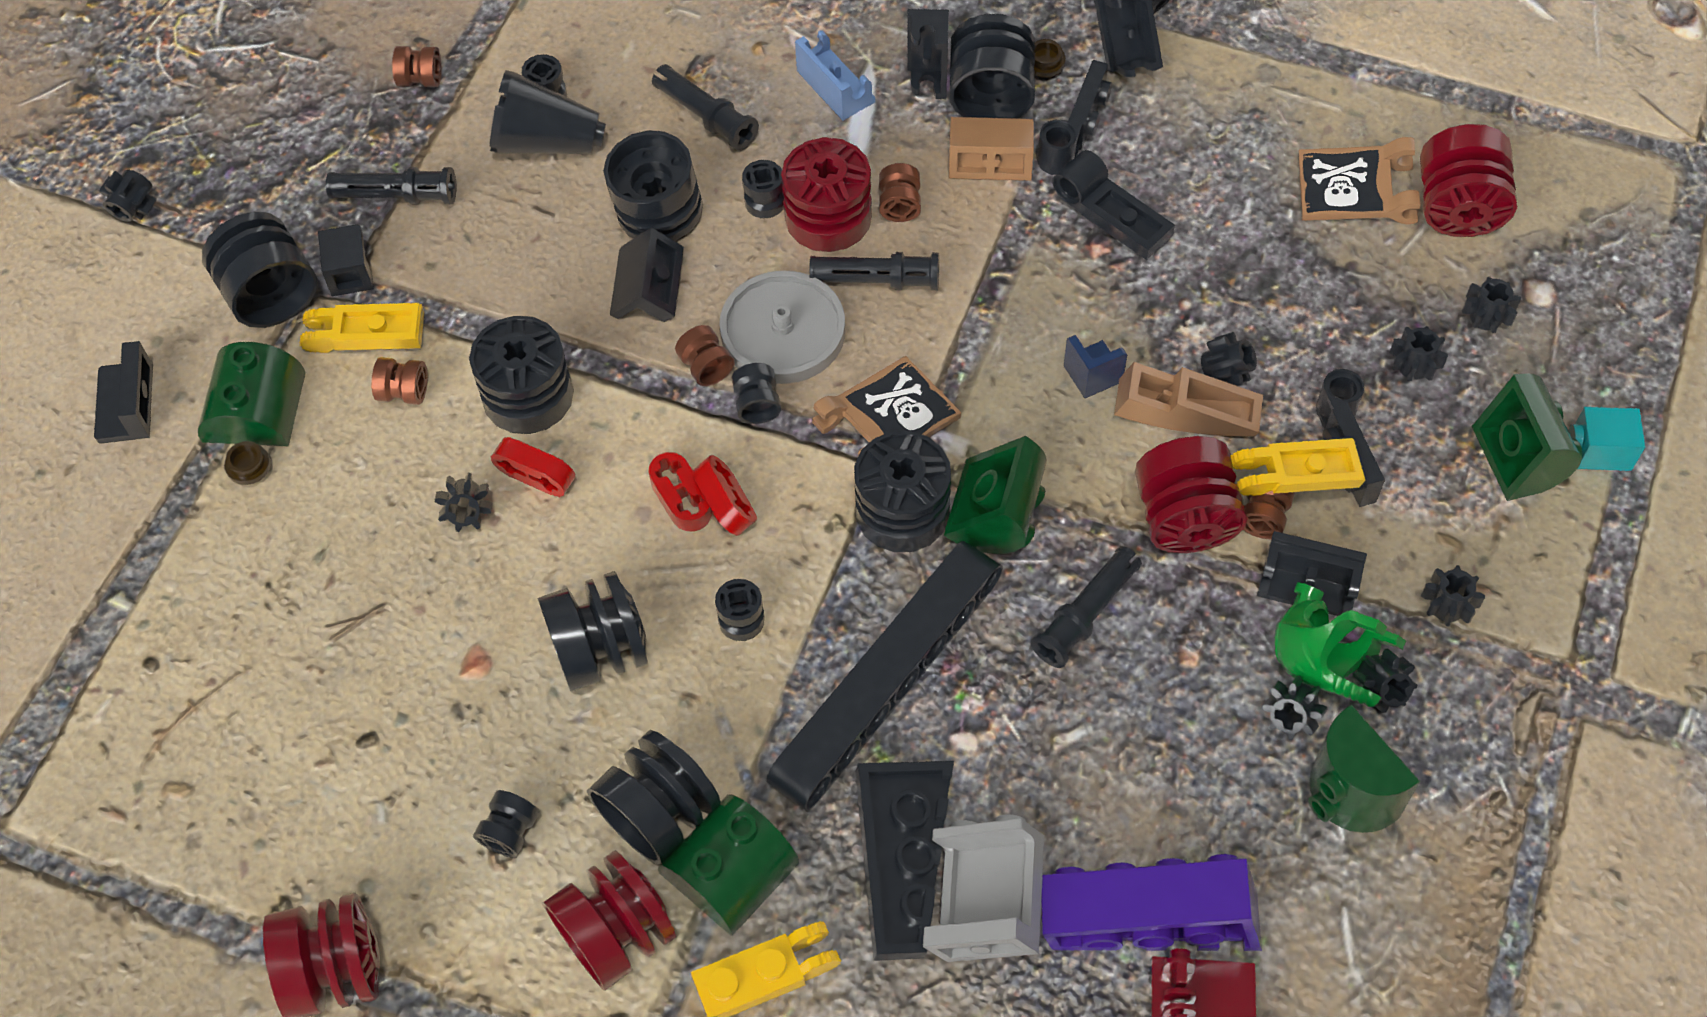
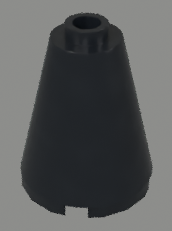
(541, 121)

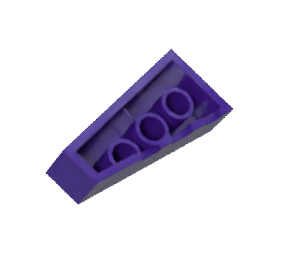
(1152, 905)

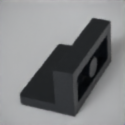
(647, 276)
(124, 397)

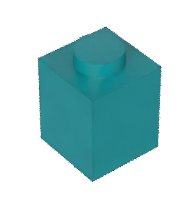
(1609, 438)

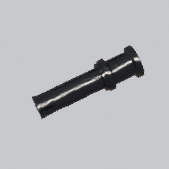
(717, 114)
(412, 189)
(897, 270)
(1075, 620)

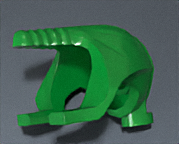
(1311, 648)

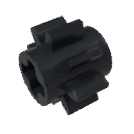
(127, 195)
(1491, 304)
(1418, 353)
(1229, 359)
(460, 515)
(1452, 595)
(1388, 678)
(1294, 708)

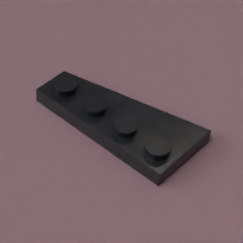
(897, 819)

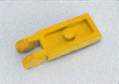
(363, 327)
(1300, 467)
(762, 972)

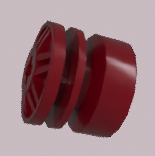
(1468, 180)
(827, 194)
(1190, 494)
(610, 919)
(310, 958)

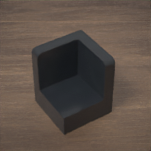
(344, 260)

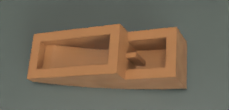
(1187, 402)

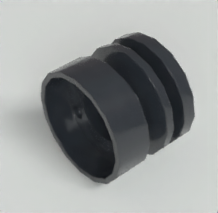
(992, 67)
(653, 184)
(259, 269)
(521, 374)
(902, 491)
(594, 630)
(663, 788)

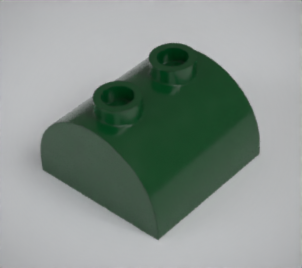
(252, 396)
(1527, 438)
(998, 497)
(1358, 777)
(730, 863)

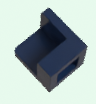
(1094, 366)

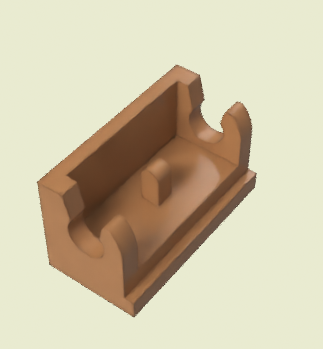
(991, 148)

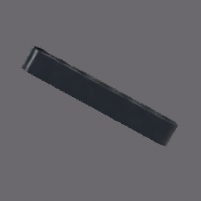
(884, 676)

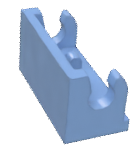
(832, 78)

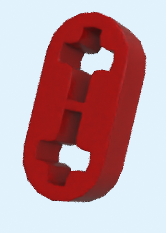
(533, 466)
(724, 495)
(672, 496)

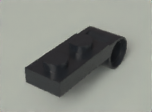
(1063, 139)
(1088, 190)
(1340, 423)

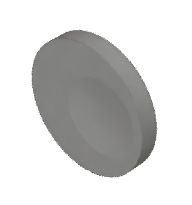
(785, 323)

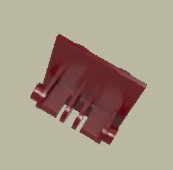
(1201, 987)

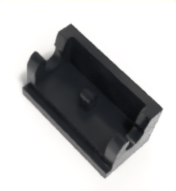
(1128, 35)
(928, 49)
(1314, 563)

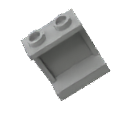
(988, 890)

